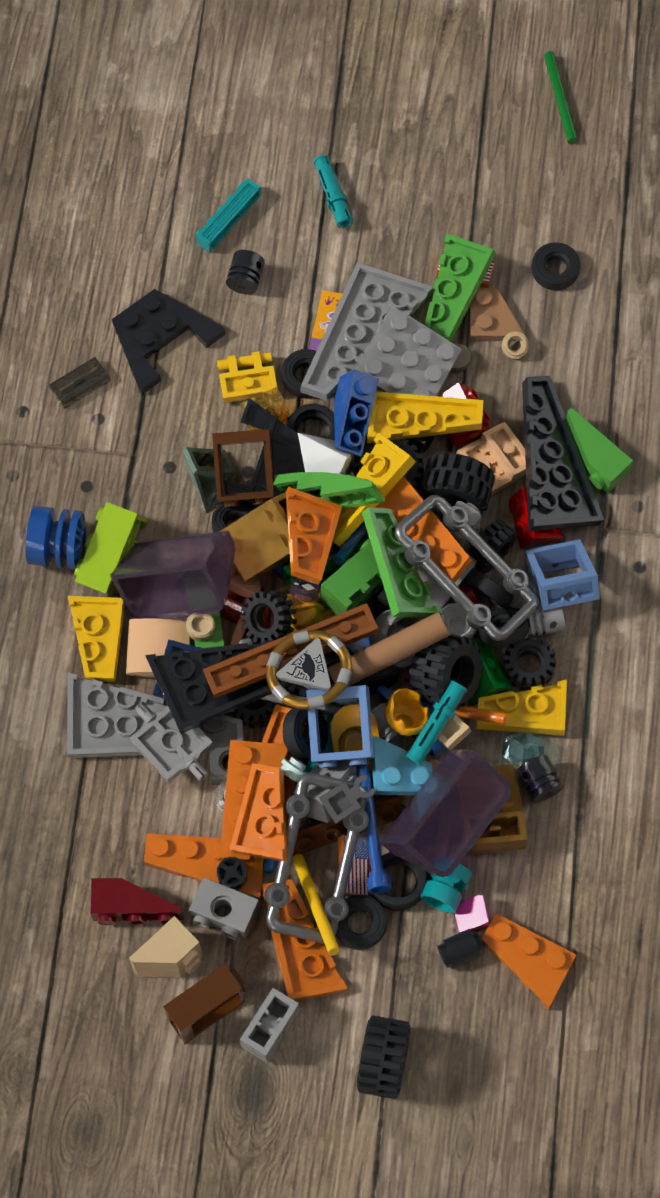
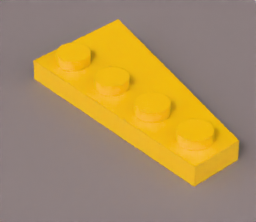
(416, 416)
(384, 468)

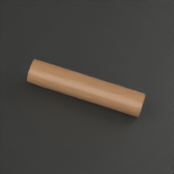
(394, 648)

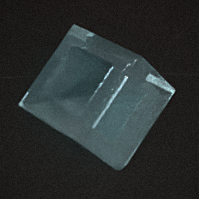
(521, 748)

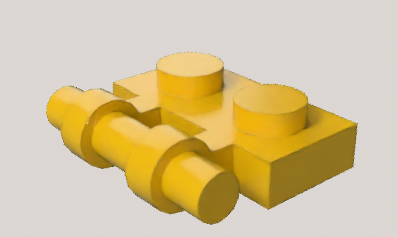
(246, 383)

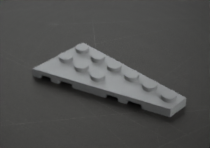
(355, 322)
(104, 720)

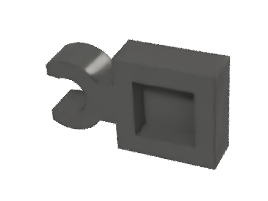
(343, 800)

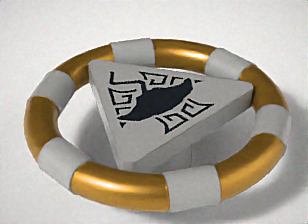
(308, 669)

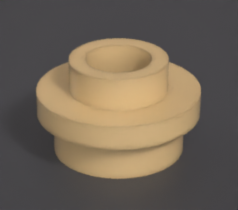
(515, 336)

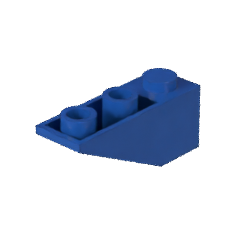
(353, 410)

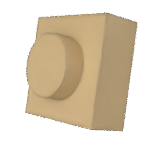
(454, 733)

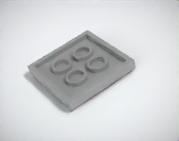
(408, 356)

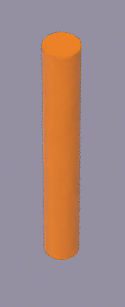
(482, 715)

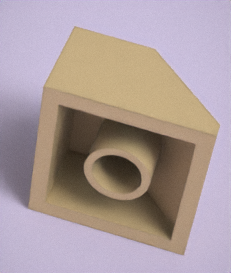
(168, 953)

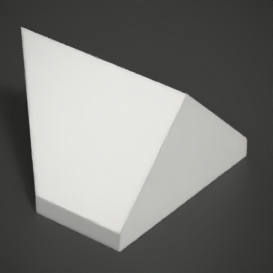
(321, 456)

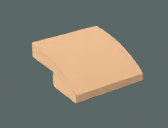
(501, 453)
(150, 637)

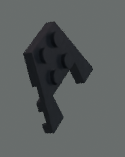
(154, 324)
(285, 450)

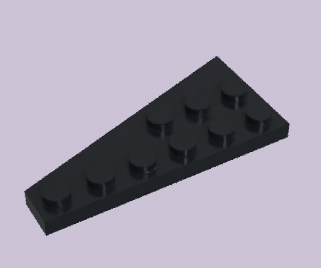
(555, 475)
(188, 692)

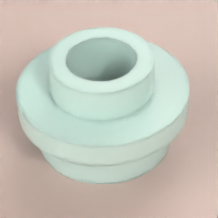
(293, 768)

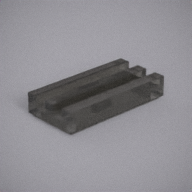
(83, 385)

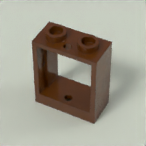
(243, 437)
(205, 1003)

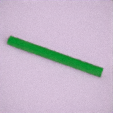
(560, 97)

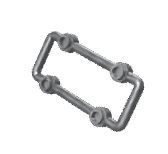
(477, 615)
(278, 895)

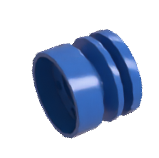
(49, 537)

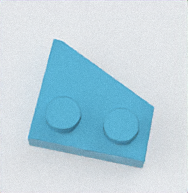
(394, 772)

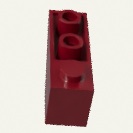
(123, 901)

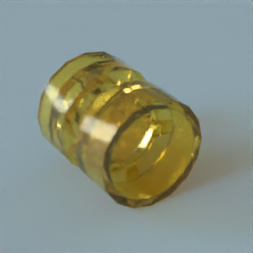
(273, 403)

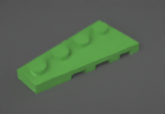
(459, 277)
(402, 583)

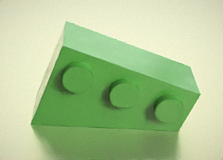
(353, 582)

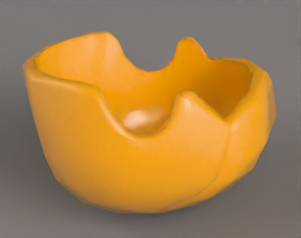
(405, 712)

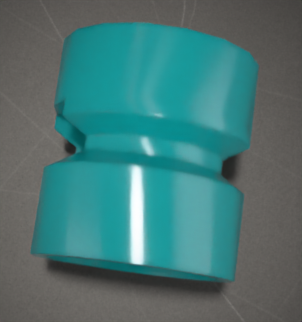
(444, 892)

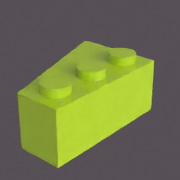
(108, 546)

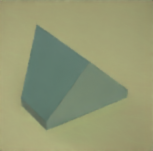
(201, 469)

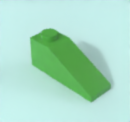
(602, 459)

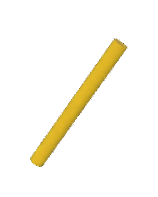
(315, 905)

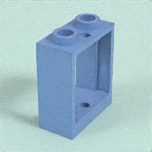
(553, 591)
(355, 758)

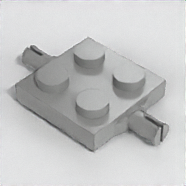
(167, 748)

